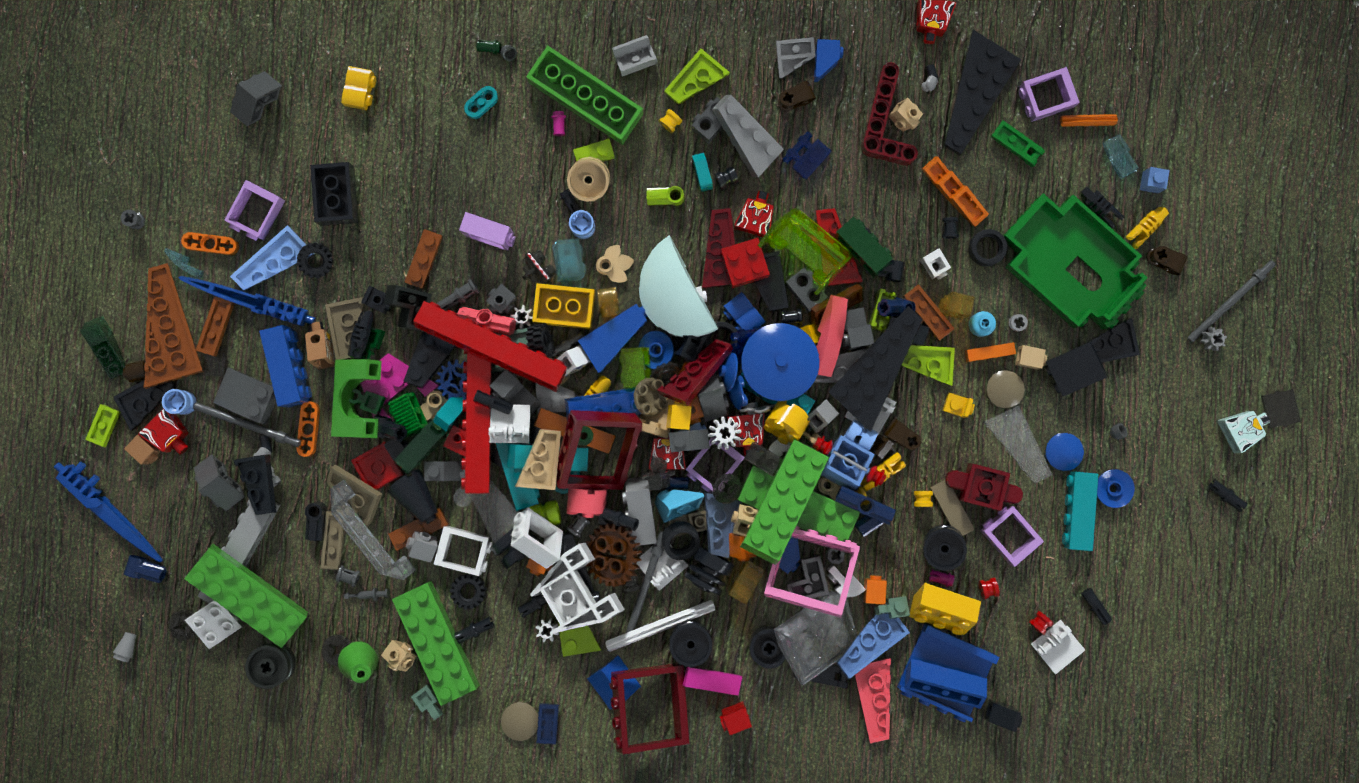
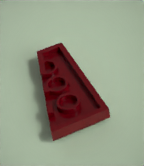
(720, 236)
(696, 373)

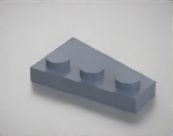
(719, 524)

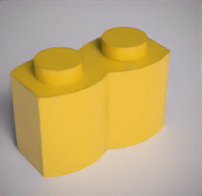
(358, 88)

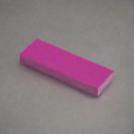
(712, 680)

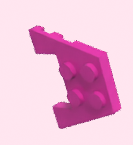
(392, 381)

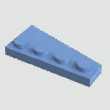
(871, 642)

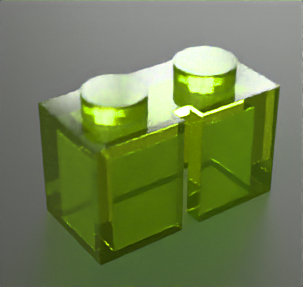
(633, 365)

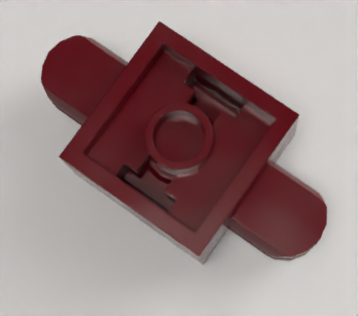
(984, 486)

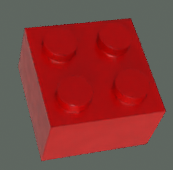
(744, 263)

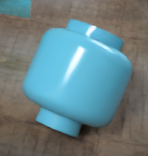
(980, 318)

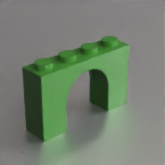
(348, 376)

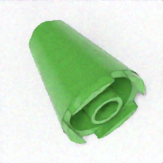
(357, 661)

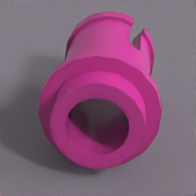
(558, 123)
(941, 578)

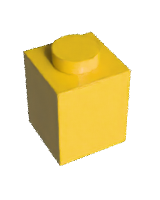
(678, 416)

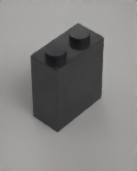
(1076, 369)

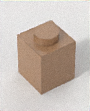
(142, 450)

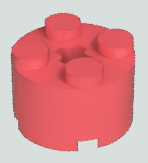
(586, 501)

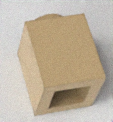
(1030, 357)

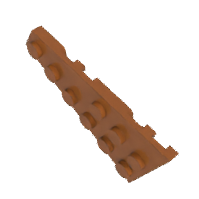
(168, 335)

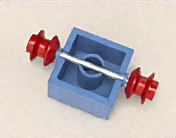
(848, 463)

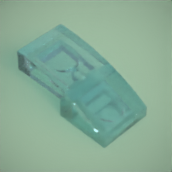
(1119, 156)
(182, 261)

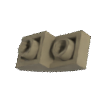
(697, 519)

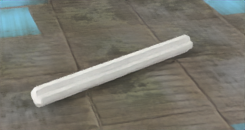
(660, 625)

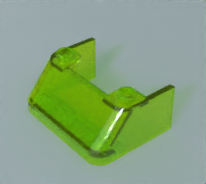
(810, 245)

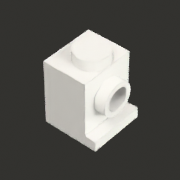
(938, 258)

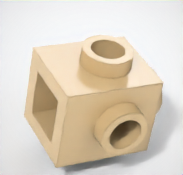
(905, 115)
(742, 519)
(399, 655)

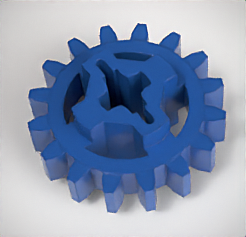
(445, 385)

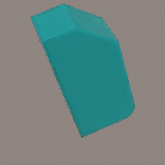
(702, 172)
(449, 413)

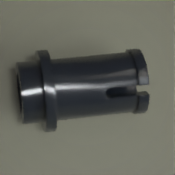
(569, 201)

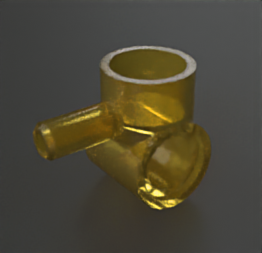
(608, 302)

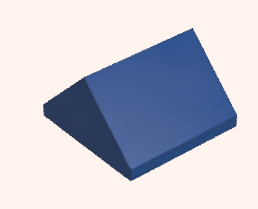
(602, 677)

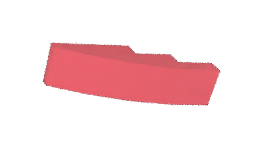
(832, 332)

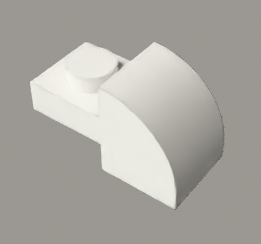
(855, 588)

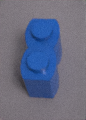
(742, 313)

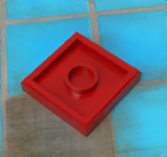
(377, 467)

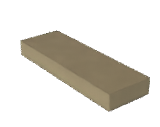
(951, 507)
(332, 543)

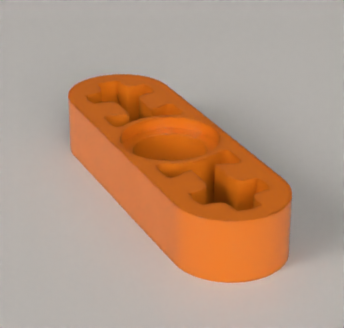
(196, 247)
(311, 443)

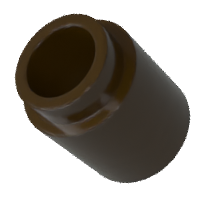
(134, 371)

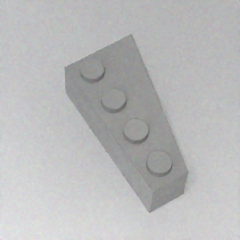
(750, 139)

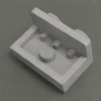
(634, 55)

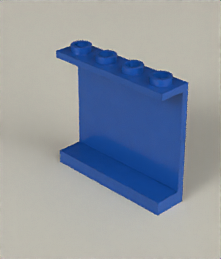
(952, 653)

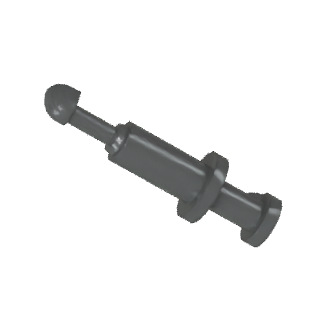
(375, 594)

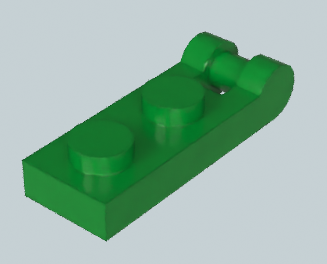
(1017, 143)

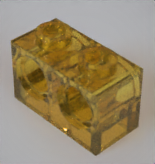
(956, 305)
(746, 582)

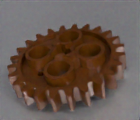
(614, 537)

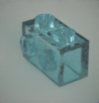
(568, 260)

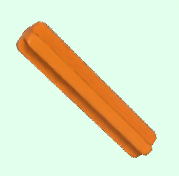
(1089, 120)

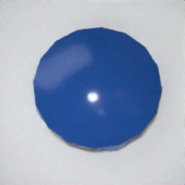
(737, 394)
(1064, 451)

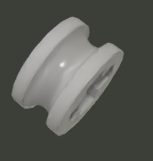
(1012, 325)

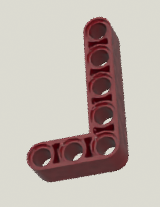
(880, 119)

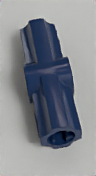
(876, 510)

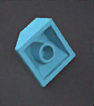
(677, 503)

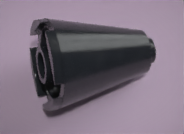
(415, 496)

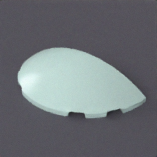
(671, 295)

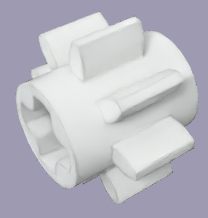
(524, 312)
(546, 635)

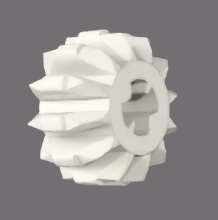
(718, 436)

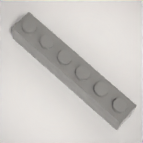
(245, 537)

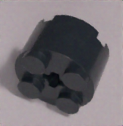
(759, 654)

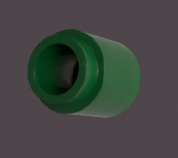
(589, 437)

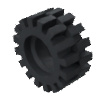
(314, 271)
(540, 339)
(457, 596)

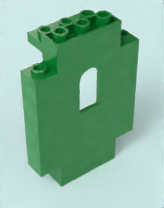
(1048, 242)

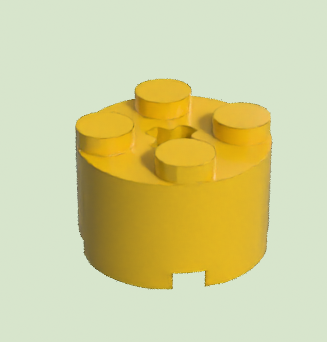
(786, 422)

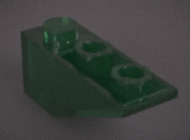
(104, 346)
(421, 446)

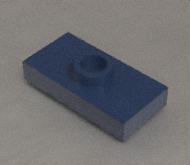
(547, 723)

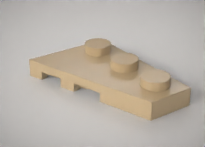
(542, 462)

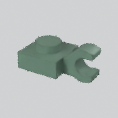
(895, 607)
(426, 699)

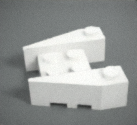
(570, 596)

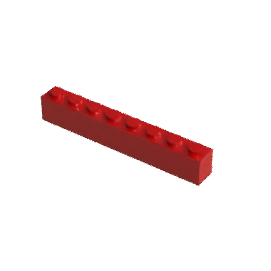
(490, 346)
(476, 426)

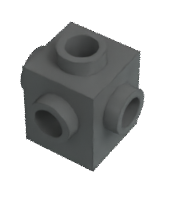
(496, 295)

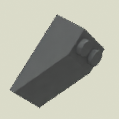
(246, 396)

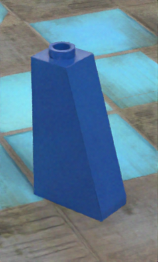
(608, 340)

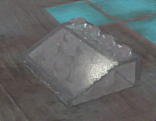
(815, 639)

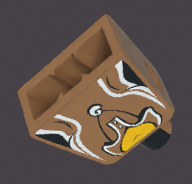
(320, 347)

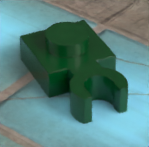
(374, 342)
(369, 402)

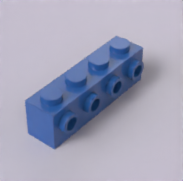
(610, 401)
(946, 683)

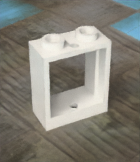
(444, 544)
(543, 554)

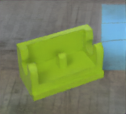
(877, 321)

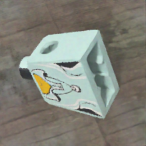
(1243, 429)

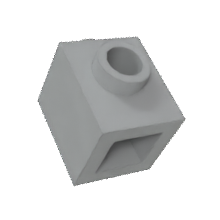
(822, 416)
(422, 546)

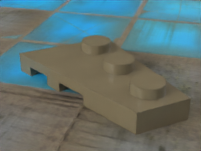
(341, 321)
(366, 497)

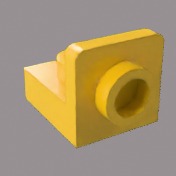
(958, 405)

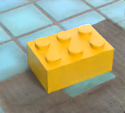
(564, 306)
(944, 609)

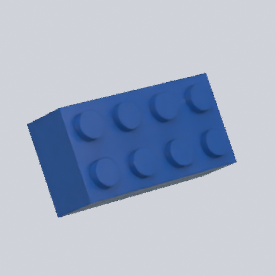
(285, 366)

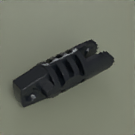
(1101, 206)
(360, 334)

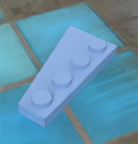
(270, 260)

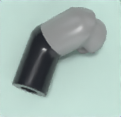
(932, 79)
(265, 448)

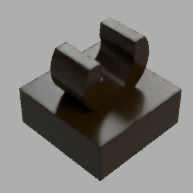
(881, 447)

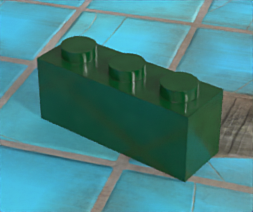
(864, 246)

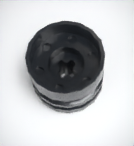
(709, 571)

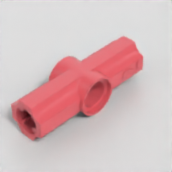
(497, 323)

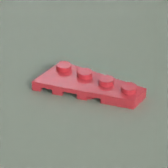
(874, 696)

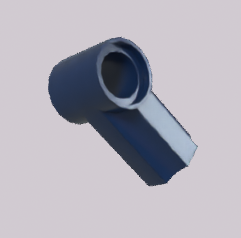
(894, 306)
(867, 525)
(139, 568)

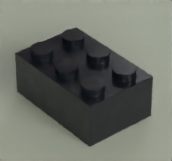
(334, 193)

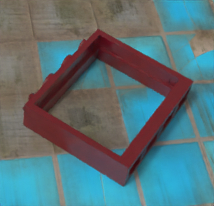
(571, 437)
(678, 702)

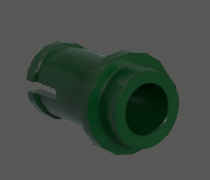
(489, 46)

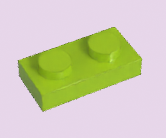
(600, 150)
(103, 425)

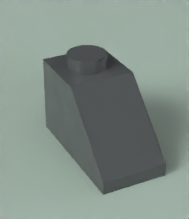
(689, 440)
(442, 471)

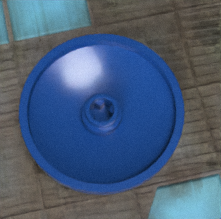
(780, 362)

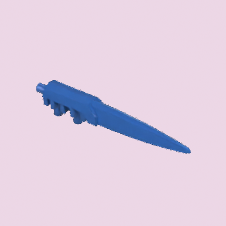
(257, 303)
(88, 495)

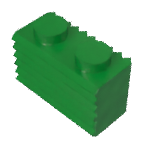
(408, 412)

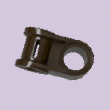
(799, 95)
(1169, 261)
(900, 433)

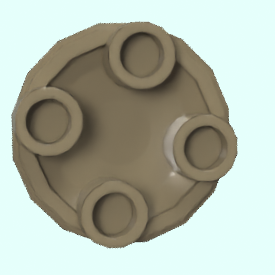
(1005, 389)
(647, 398)
(519, 721)

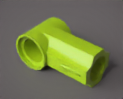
(662, 196)

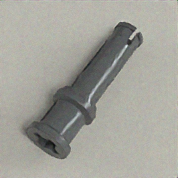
(459, 295)

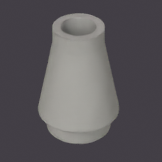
(125, 647)

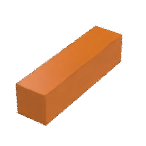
(990, 352)

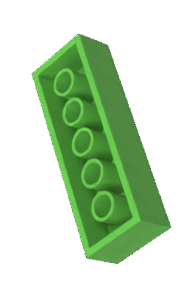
(584, 95)
(784, 502)
(819, 515)
(246, 595)
(436, 643)

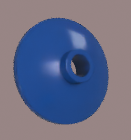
(654, 340)
(729, 371)
(1123, 488)

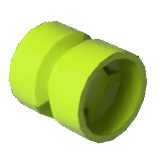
(549, 511)

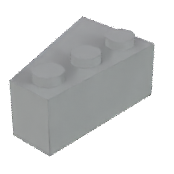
(640, 507)

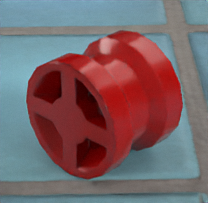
(989, 588)
(1041, 622)

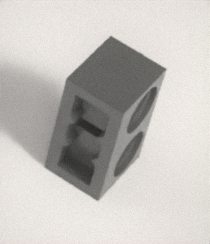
(707, 117)
(802, 293)

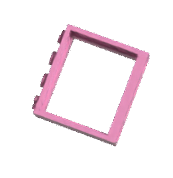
(831, 542)

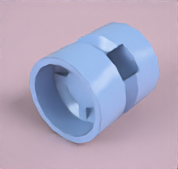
(582, 224)
(178, 401)
(866, 437)

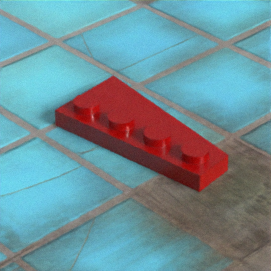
(830, 223)

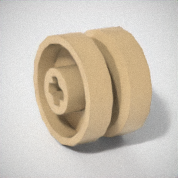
(583, 189)

